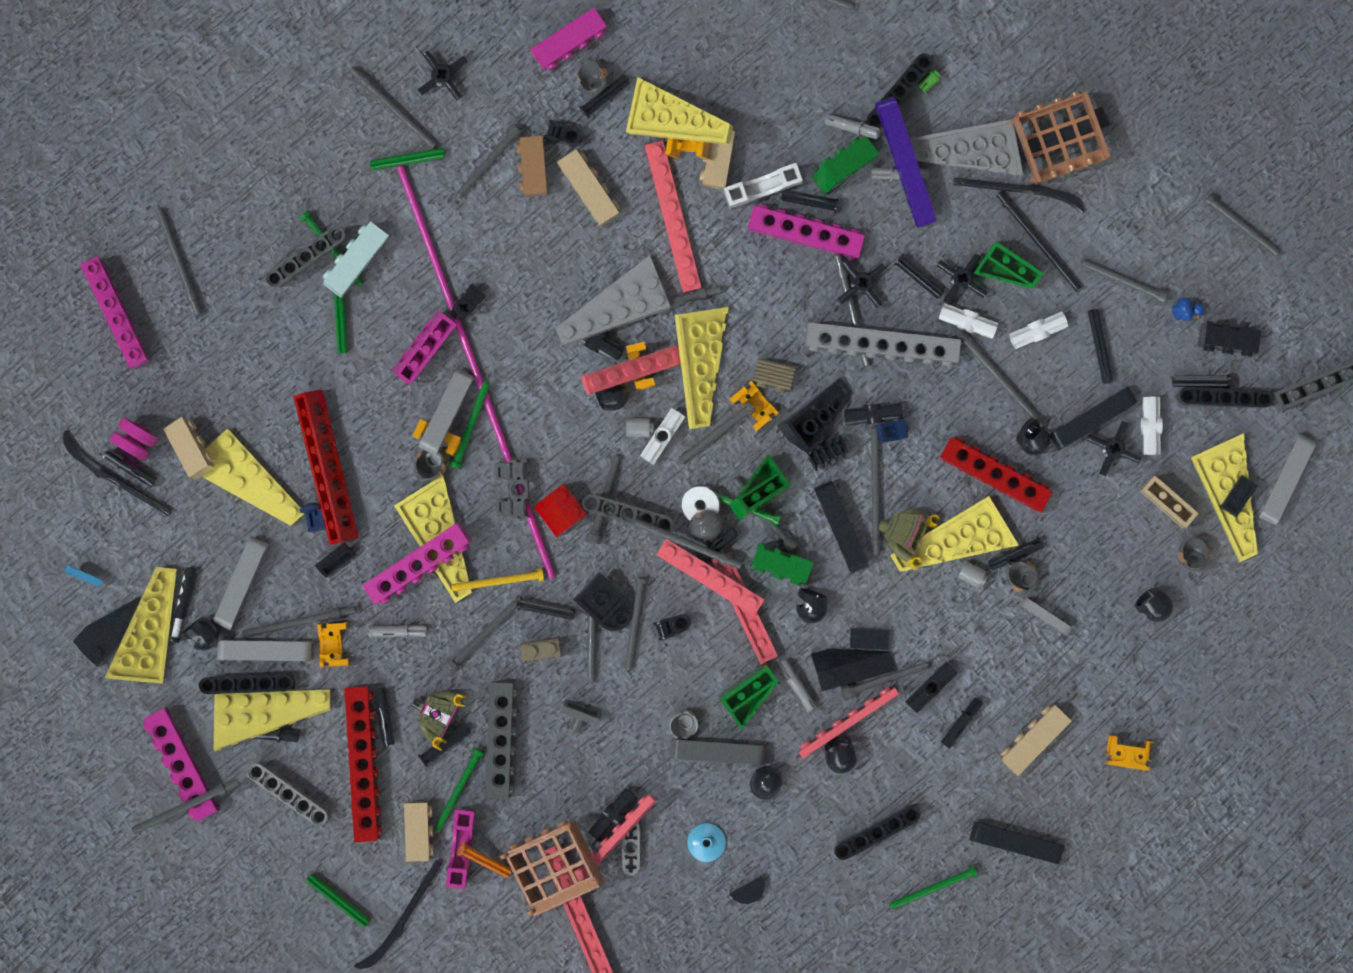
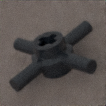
(447, 82)
(967, 271)
(856, 278)
(1105, 445)

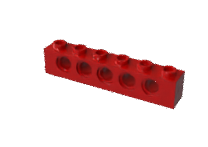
(950, 456)

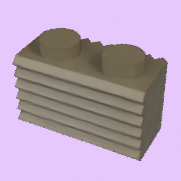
(773, 375)
(540, 650)

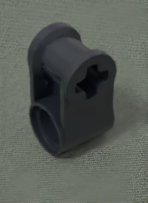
(561, 133)
(469, 301)
(670, 626)

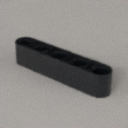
(904, 84)
(1067, 133)
(1234, 397)
(1093, 418)
(841, 527)
(237, 684)
(886, 832)
(1016, 842)

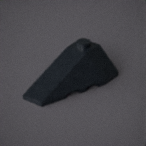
(811, 422)
(104, 636)
(844, 667)

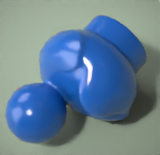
(1183, 309)

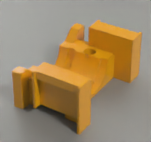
(675, 146)
(633, 352)
(759, 403)
(452, 440)
(331, 644)
(1128, 754)

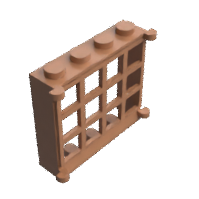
(1069, 165)
(563, 895)

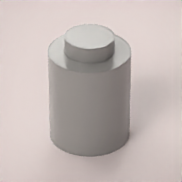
(638, 427)
(972, 574)

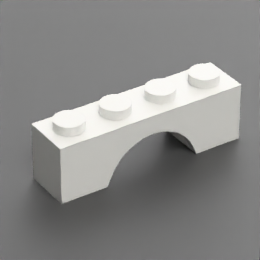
(764, 186)

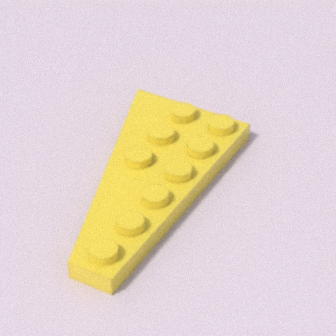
(667, 116)
(700, 355)
(1219, 471)
(246, 478)
(428, 515)
(967, 534)
(145, 643)
(254, 714)

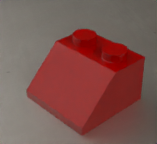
(560, 510)

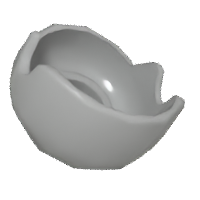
(683, 724)

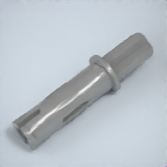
(853, 126)
(892, 174)
(397, 631)
(797, 685)

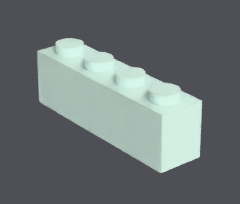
(355, 260)

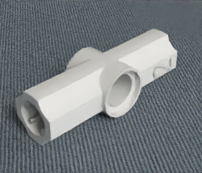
(968, 321)
(1038, 330)
(669, 425)
(1151, 426)

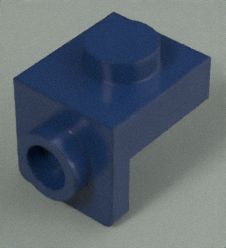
(892, 431)
(313, 517)

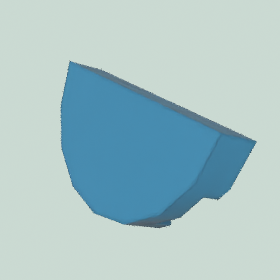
(83, 575)

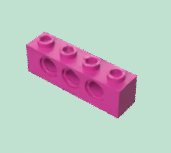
(423, 347)

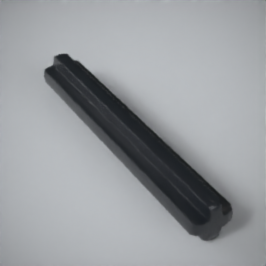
(1100, 346)

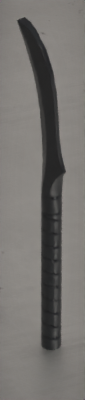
(1029, 189)
(102, 473)
(397, 931)

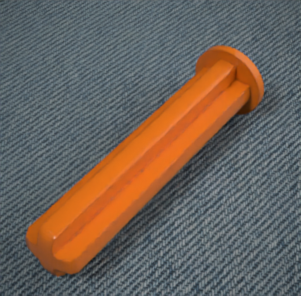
(483, 859)

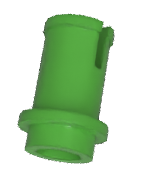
(930, 80)

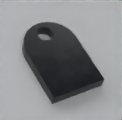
(603, 603)

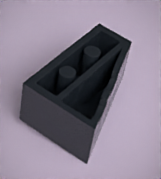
(1229, 339)

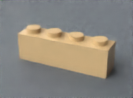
(588, 187)
(1035, 739)

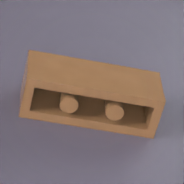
(532, 166)

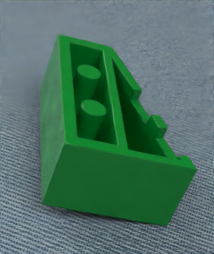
(844, 164)
(1008, 267)
(761, 487)
(781, 564)
(748, 694)

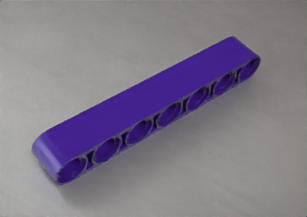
(905, 162)

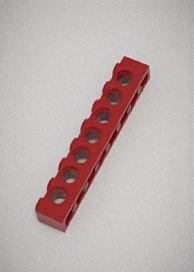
(326, 467)
(361, 832)

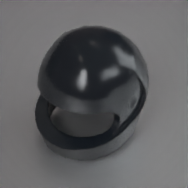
(613, 398)
(1032, 438)
(814, 606)
(1157, 608)
(203, 633)
(842, 760)
(766, 782)

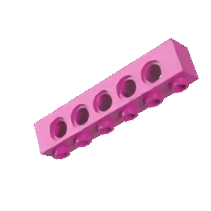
(795, 235)
(115, 312)
(375, 586)
(173, 735)

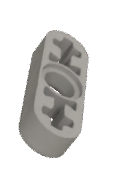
(1046, 616)
(636, 832)

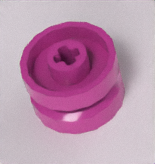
(134, 437)

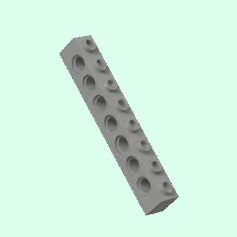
(950, 346)

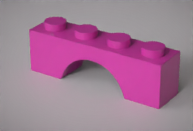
(462, 831)

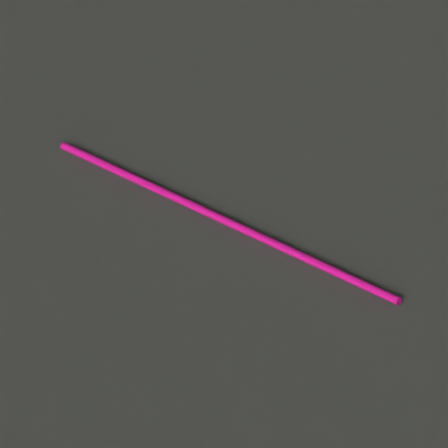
(472, 362)

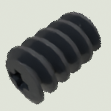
(828, 452)

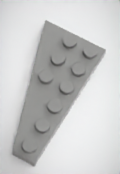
(979, 147)
(623, 302)

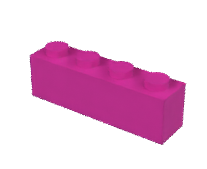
(569, 39)

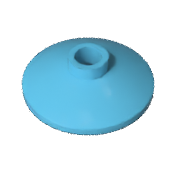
(711, 833)

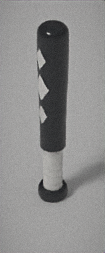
(184, 596)

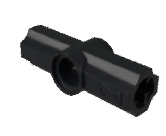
(605, 346)
(873, 414)
(940, 678)
(612, 815)

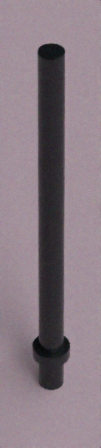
(1038, 241)

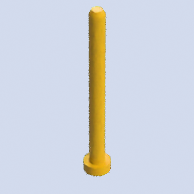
(499, 580)

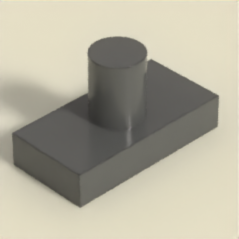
(580, 715)

